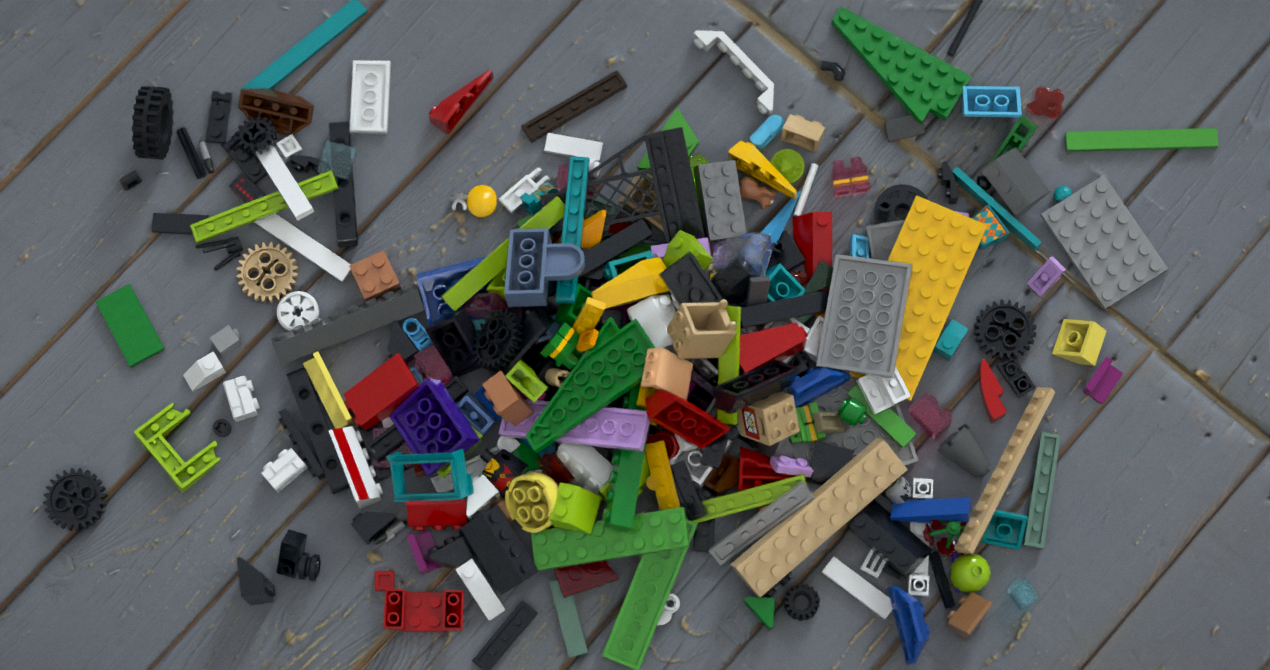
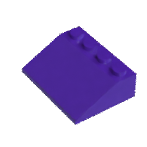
(433, 423)

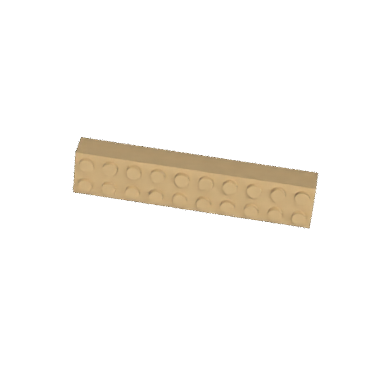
(820, 518)

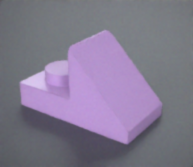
(1046, 276)

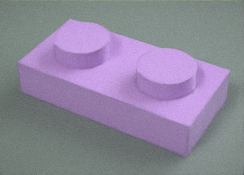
(791, 466)

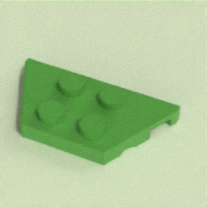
(675, 121)

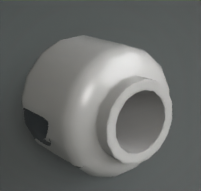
(899, 491)

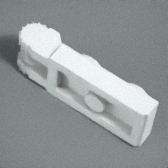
(511, 199)

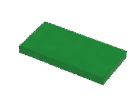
(130, 325)

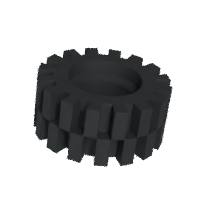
(806, 613)

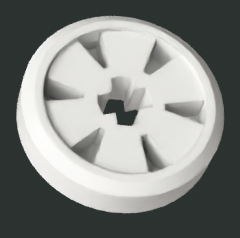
(295, 300)

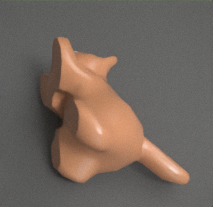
(752, 191)

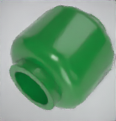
(852, 412)

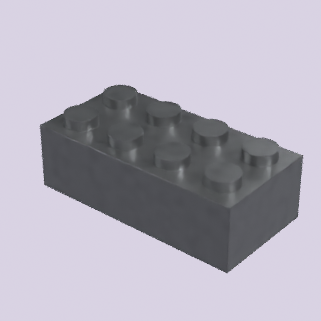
(720, 200)

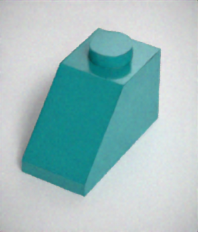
(950, 340)

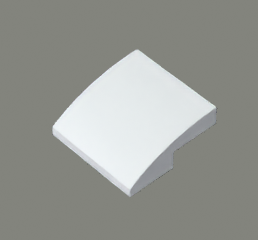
(883, 391)

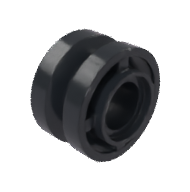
(309, 566)

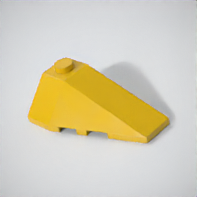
(754, 164)
(633, 284)

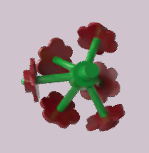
(945, 545)

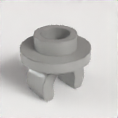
(458, 197)

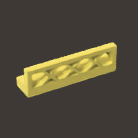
(327, 392)

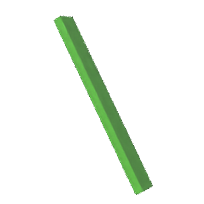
(1141, 139)

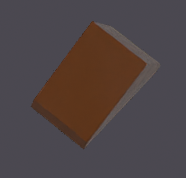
(726, 476)

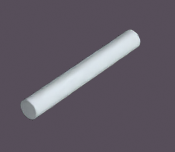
(805, 190)

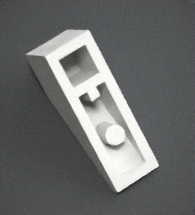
(480, 589)

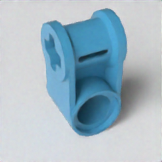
(418, 338)

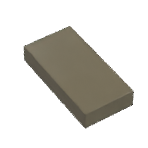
(828, 422)

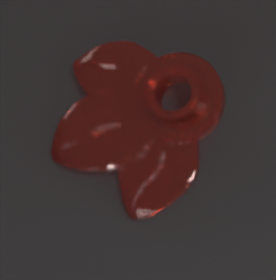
(1045, 100)

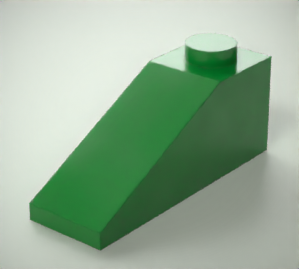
(1018, 137)

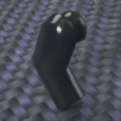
(838, 71)

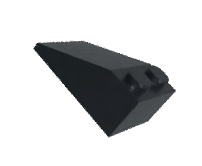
(454, 341)

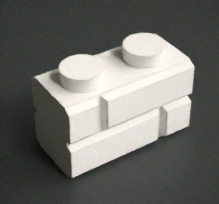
(241, 398)
(284, 469)

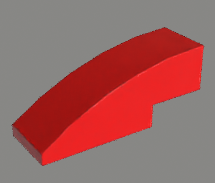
(990, 393)

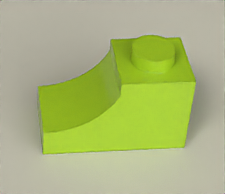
(526, 380)

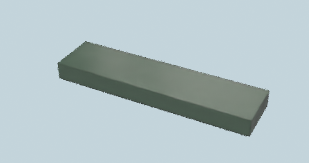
(569, 622)

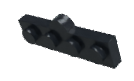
(714, 451)

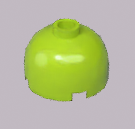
(970, 573)

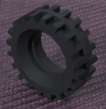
(152, 122)

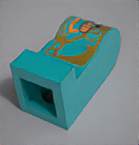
(533, 202)

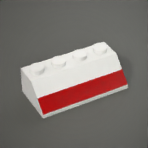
(355, 466)

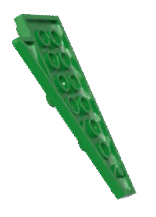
(911, 74)
(594, 382)

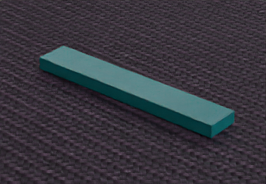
(1006, 218)

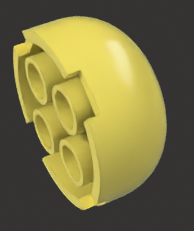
(531, 500)

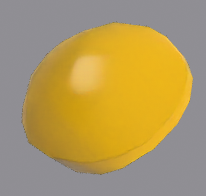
(482, 201)

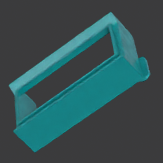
(461, 480)

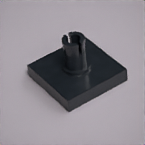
(786, 253)

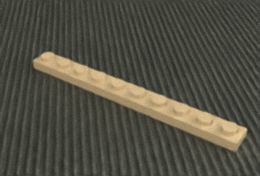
(1004, 470)

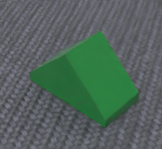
(762, 608)

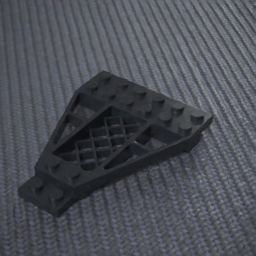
(672, 185)

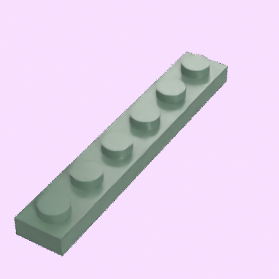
(1042, 490)

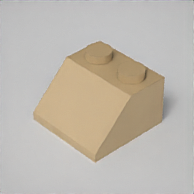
(803, 133)

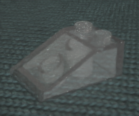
(752, 246)

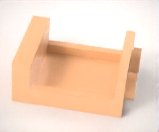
(667, 372)

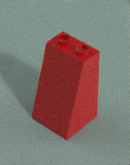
(770, 345)
(381, 392)

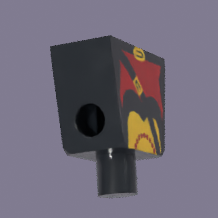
(502, 469)

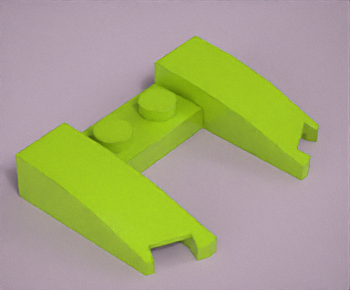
(152, 439)

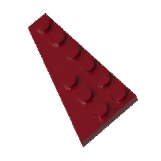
(584, 576)

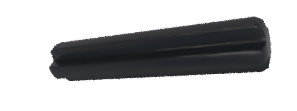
(191, 153)
(941, 580)

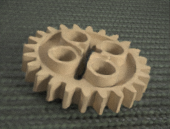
(253, 262)

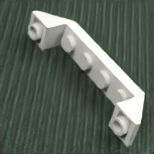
(708, 39)
(919, 580)

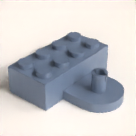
(534, 263)

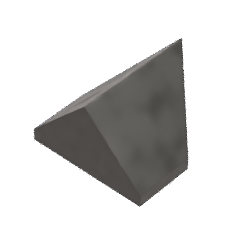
(781, 448)

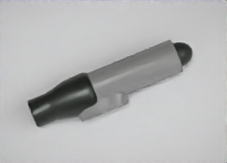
(206, 156)
(390, 533)

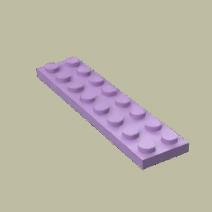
(606, 428)

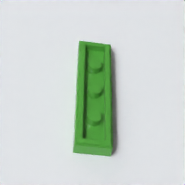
(887, 420)

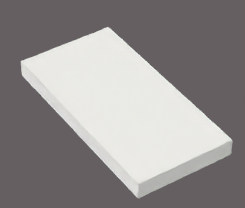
(370, 97)

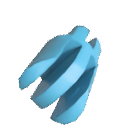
(767, 131)

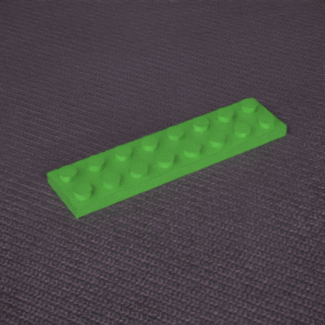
(649, 534)
(644, 605)

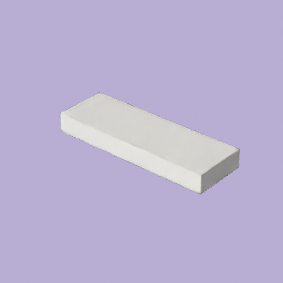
(573, 146)

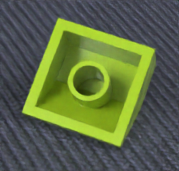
(575, 508)

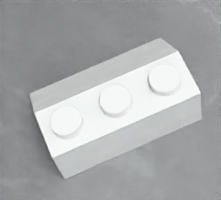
(654, 316)

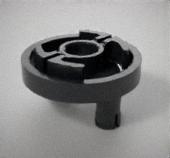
(885, 208)

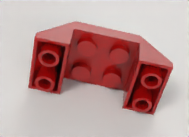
(423, 611)

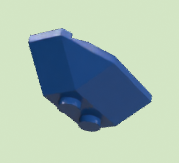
(816, 384)
(909, 622)

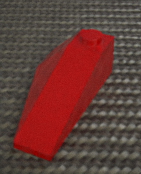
(454, 107)
(814, 240)

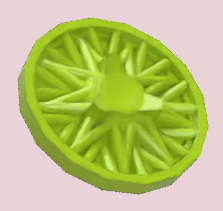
(789, 164)

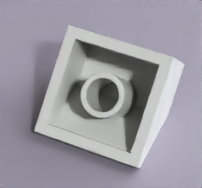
(482, 498)

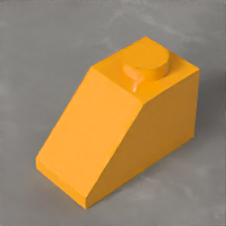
(593, 230)

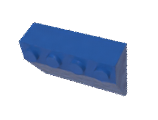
(439, 281)

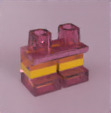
(850, 179)

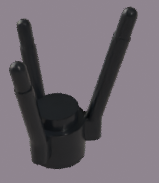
(232, 245)

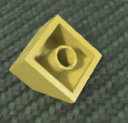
(1079, 341)

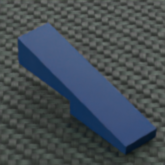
(938, 509)

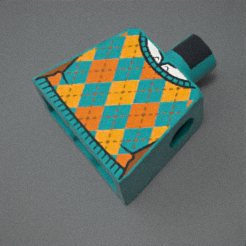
(995, 228)

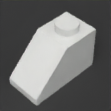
(204, 371)

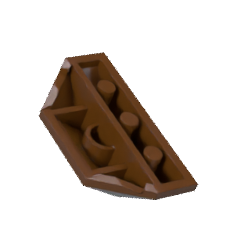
(285, 110)

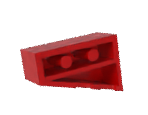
(756, 470)

